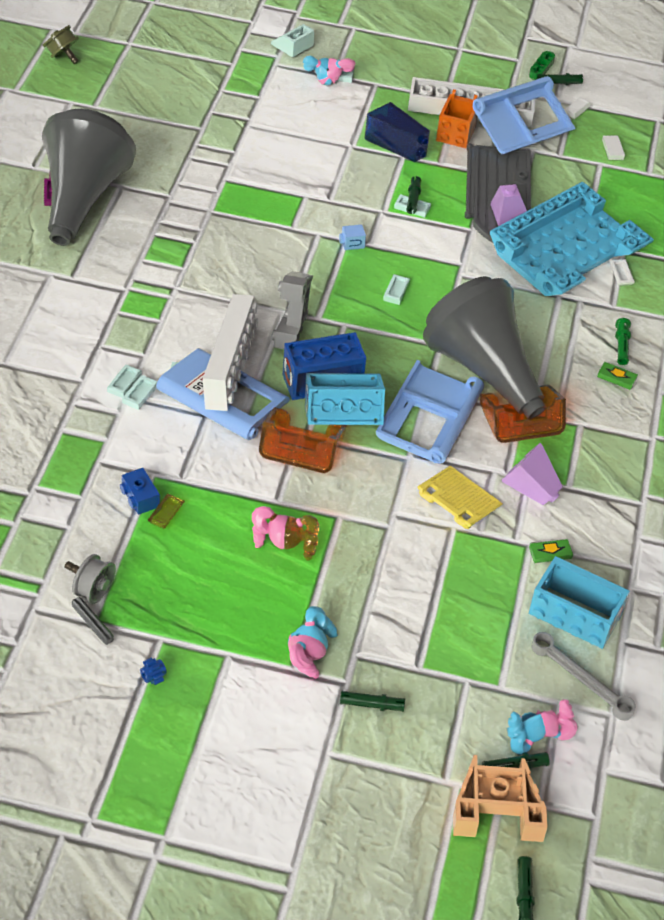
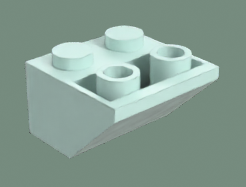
(295, 40)

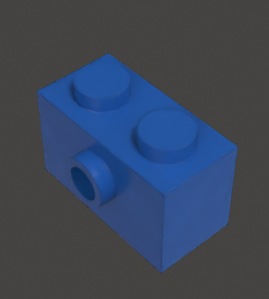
(140, 491)

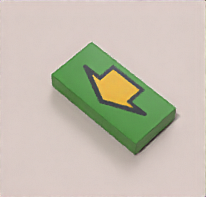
(617, 375)
(548, 550)

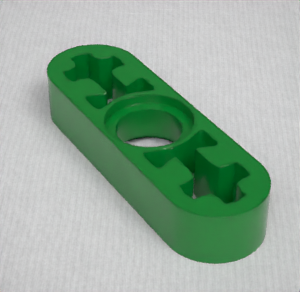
(545, 59)

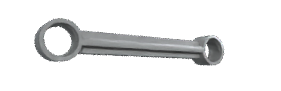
(583, 676)

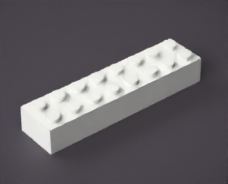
(431, 95)
(230, 352)

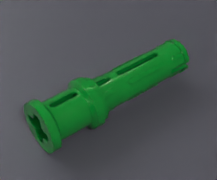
(623, 336)

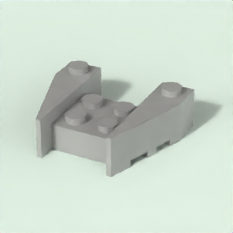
(296, 291)

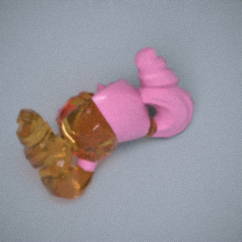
(285, 530)

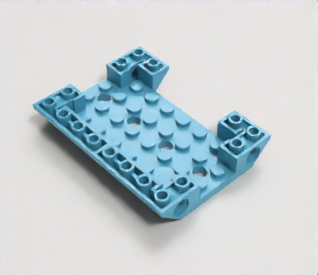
(557, 228)

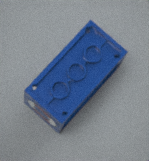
(321, 355)

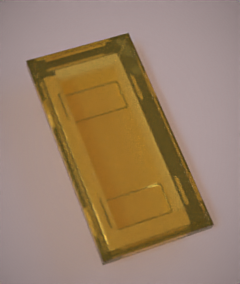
(165, 511)

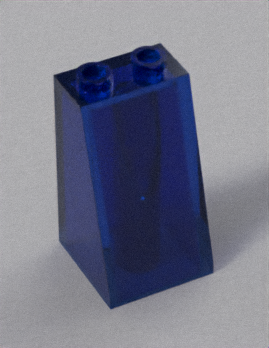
(397, 132)

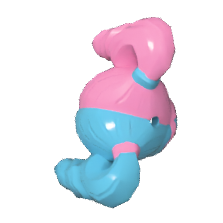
(335, 68)
(310, 641)
(532, 727)

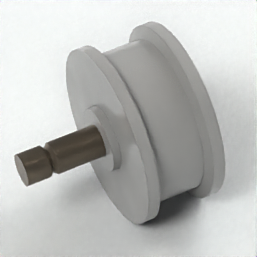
(92, 577)

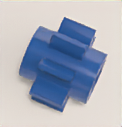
(153, 671)

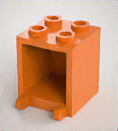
(457, 121)

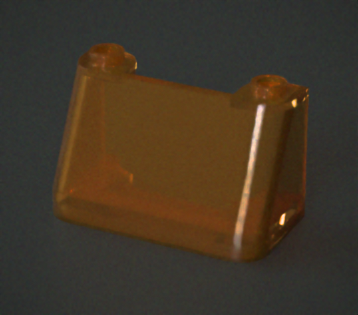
(511, 426)
(297, 445)

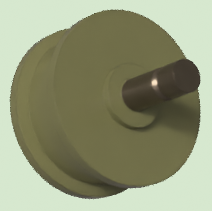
(61, 42)

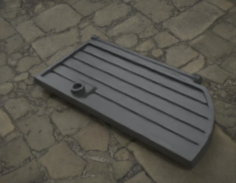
(485, 173)

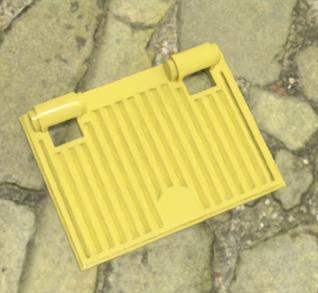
(459, 496)

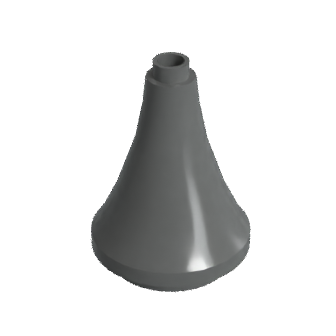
(84, 158)
(481, 332)

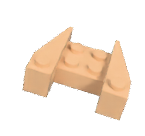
(501, 793)

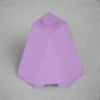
(507, 204)
(535, 477)

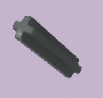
(92, 620)

